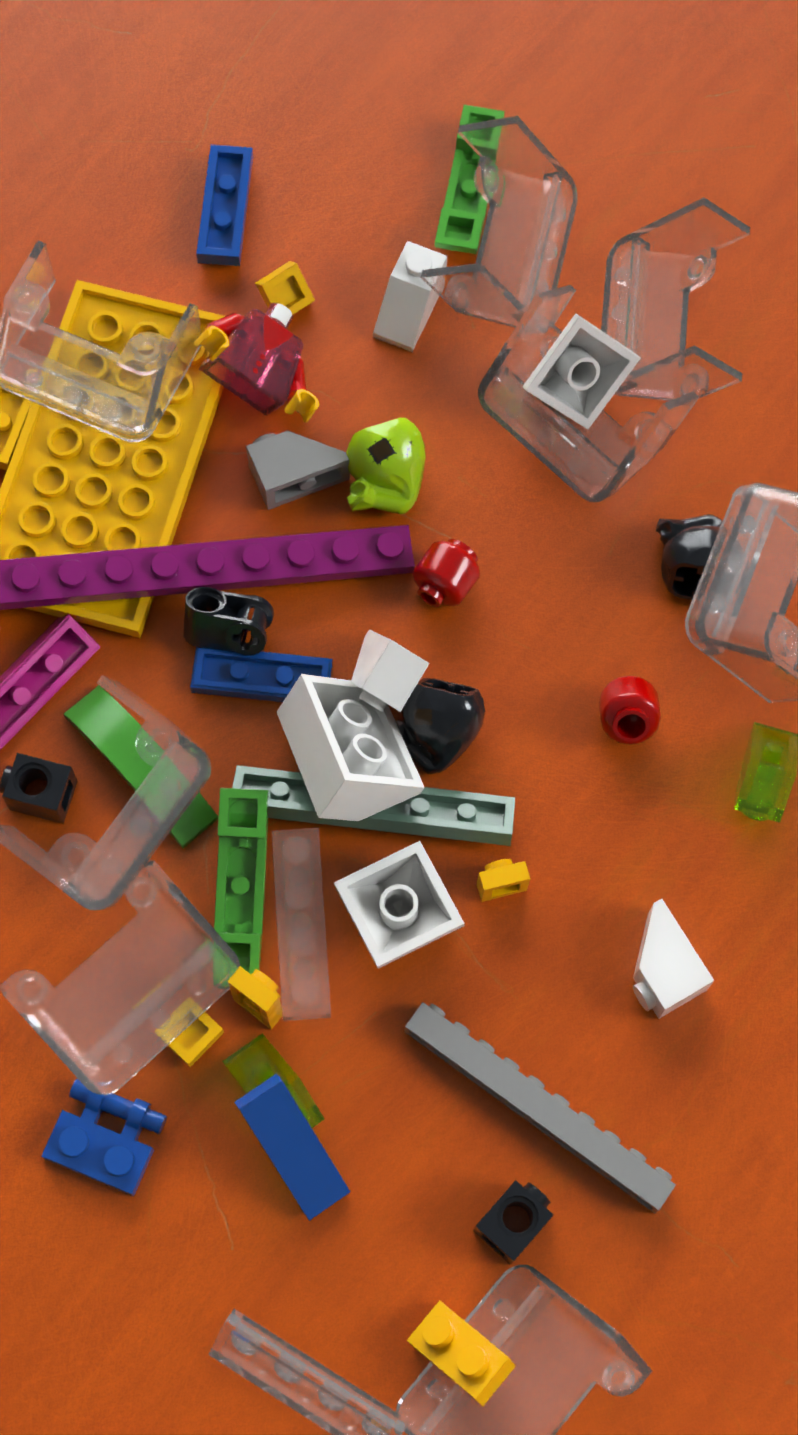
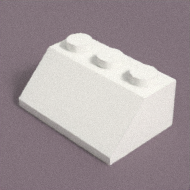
(346, 749)

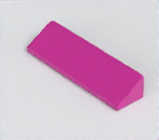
(41, 673)

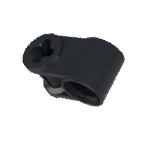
(222, 620)

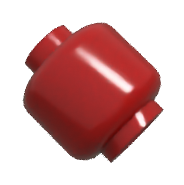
(446, 573)
(629, 710)

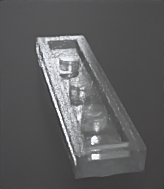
(301, 924)
(301, 1381)

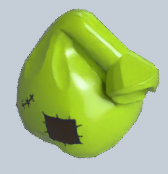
(386, 466)

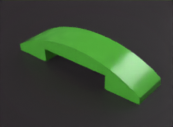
(464, 206)
(113, 734)
(242, 872)

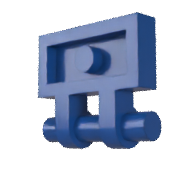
(100, 1152)

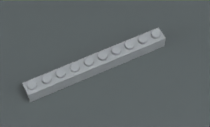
(540, 1108)

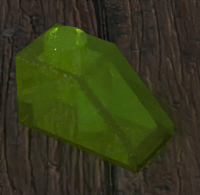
(767, 773)
(259, 1062)

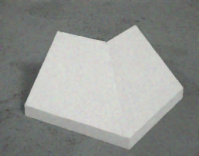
(581, 371)
(399, 904)

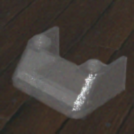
(524, 229)
(649, 299)
(79, 378)
(588, 460)
(747, 590)
(103, 871)

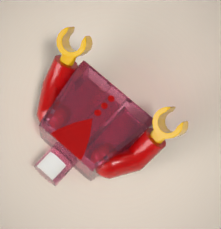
(259, 360)

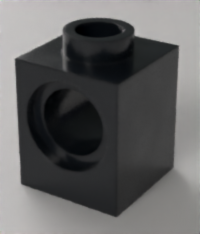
(53, 801)
(498, 1236)

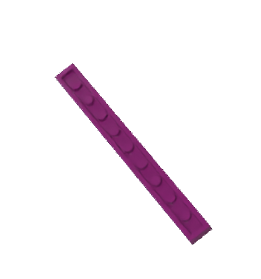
(205, 564)

